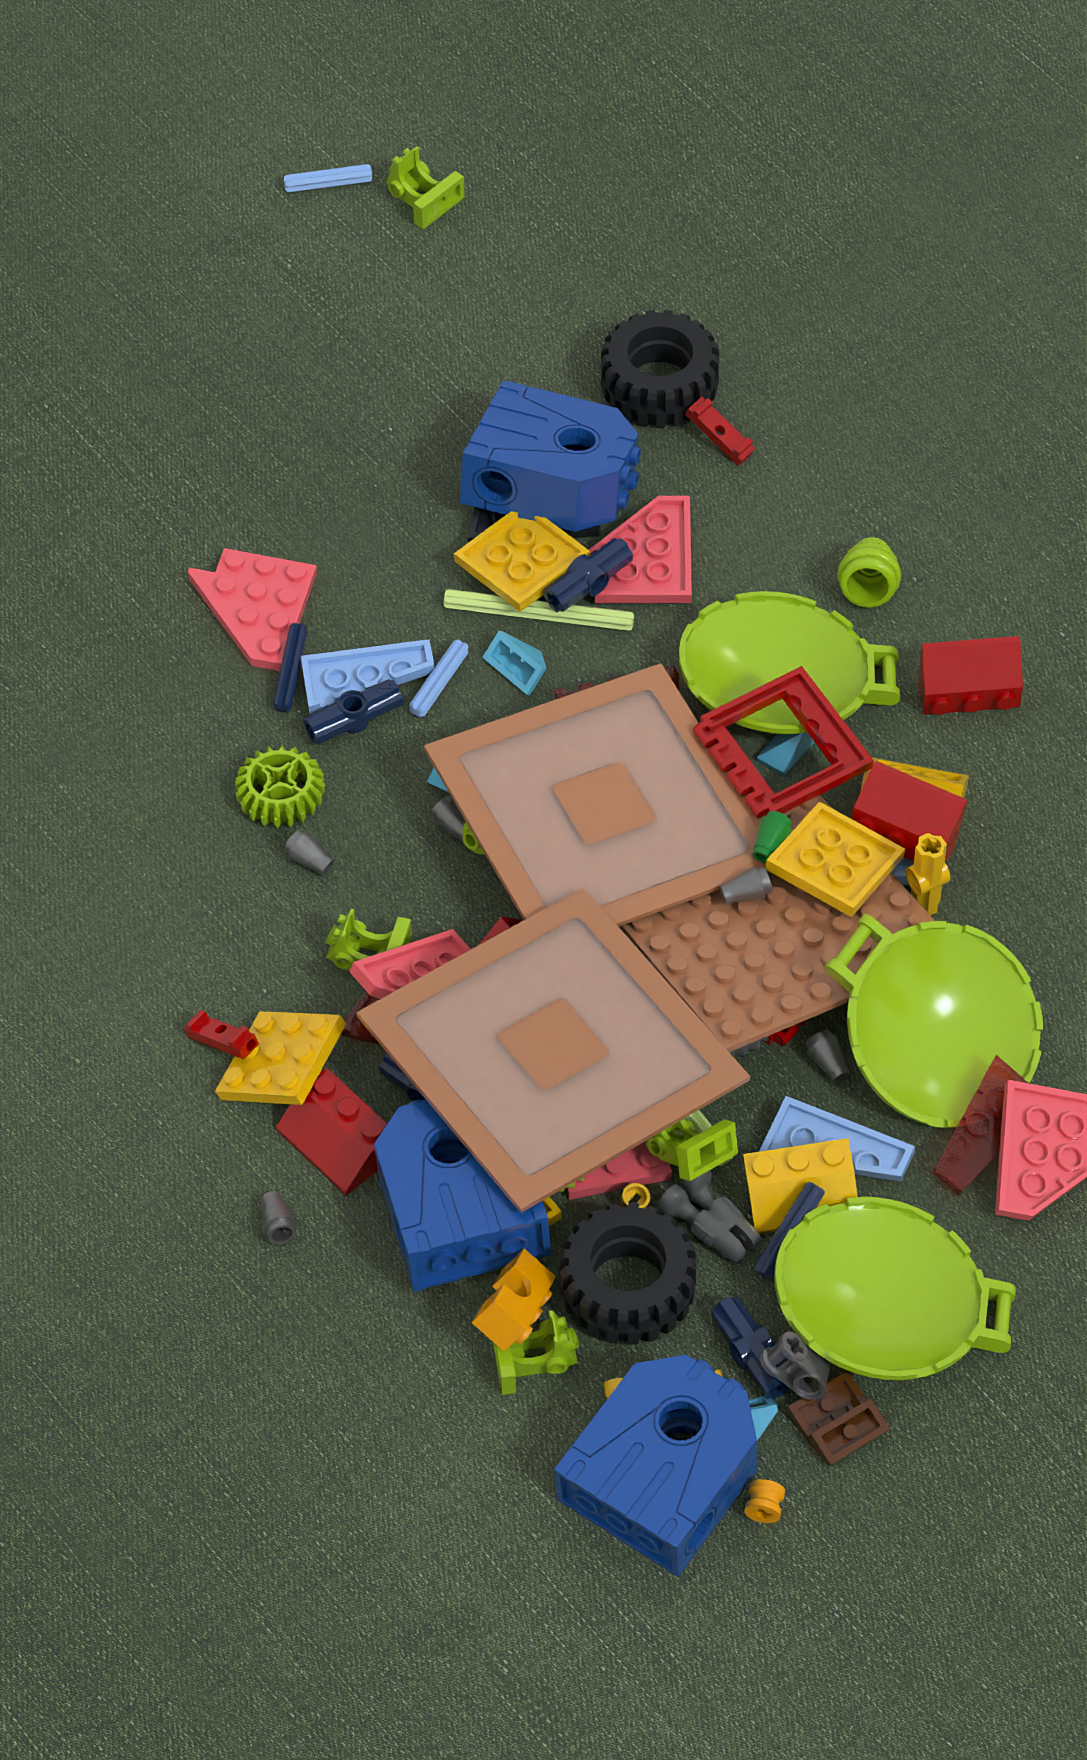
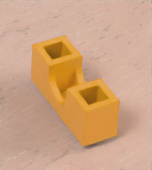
(517, 1302)

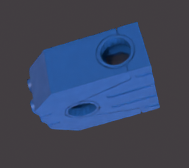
(550, 458)
(445, 1204)
(657, 1489)

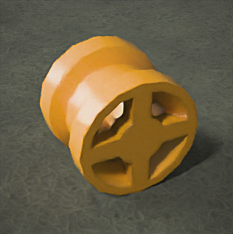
(764, 1501)

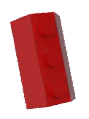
(970, 675)
(908, 808)
(334, 1132)

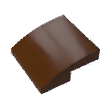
(838, 1419)

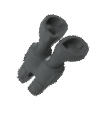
(720, 1222)

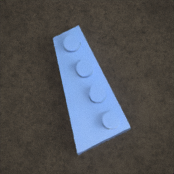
(358, 669)
(871, 1151)

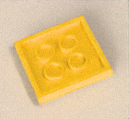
(519, 557)
(835, 859)
(285, 1061)

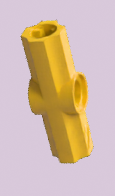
(928, 872)

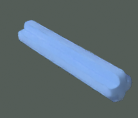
(328, 178)
(438, 678)

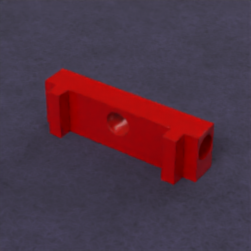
(730, 440)
(221, 1035)

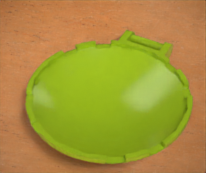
(771, 633)
(934, 1015)
(887, 1290)

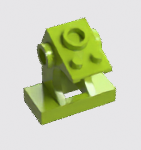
(410, 174)
(352, 935)
(694, 1151)
(559, 1348)

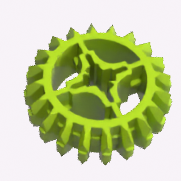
(281, 798)

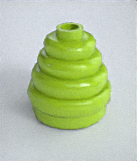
(869, 573)

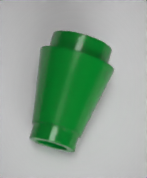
(771, 833)

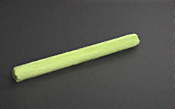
(539, 610)

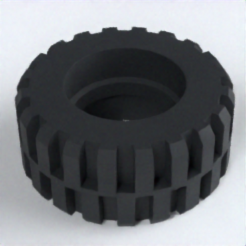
(658, 339)
(635, 1234)

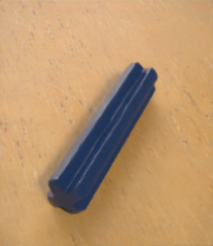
(290, 667)
(805, 1202)

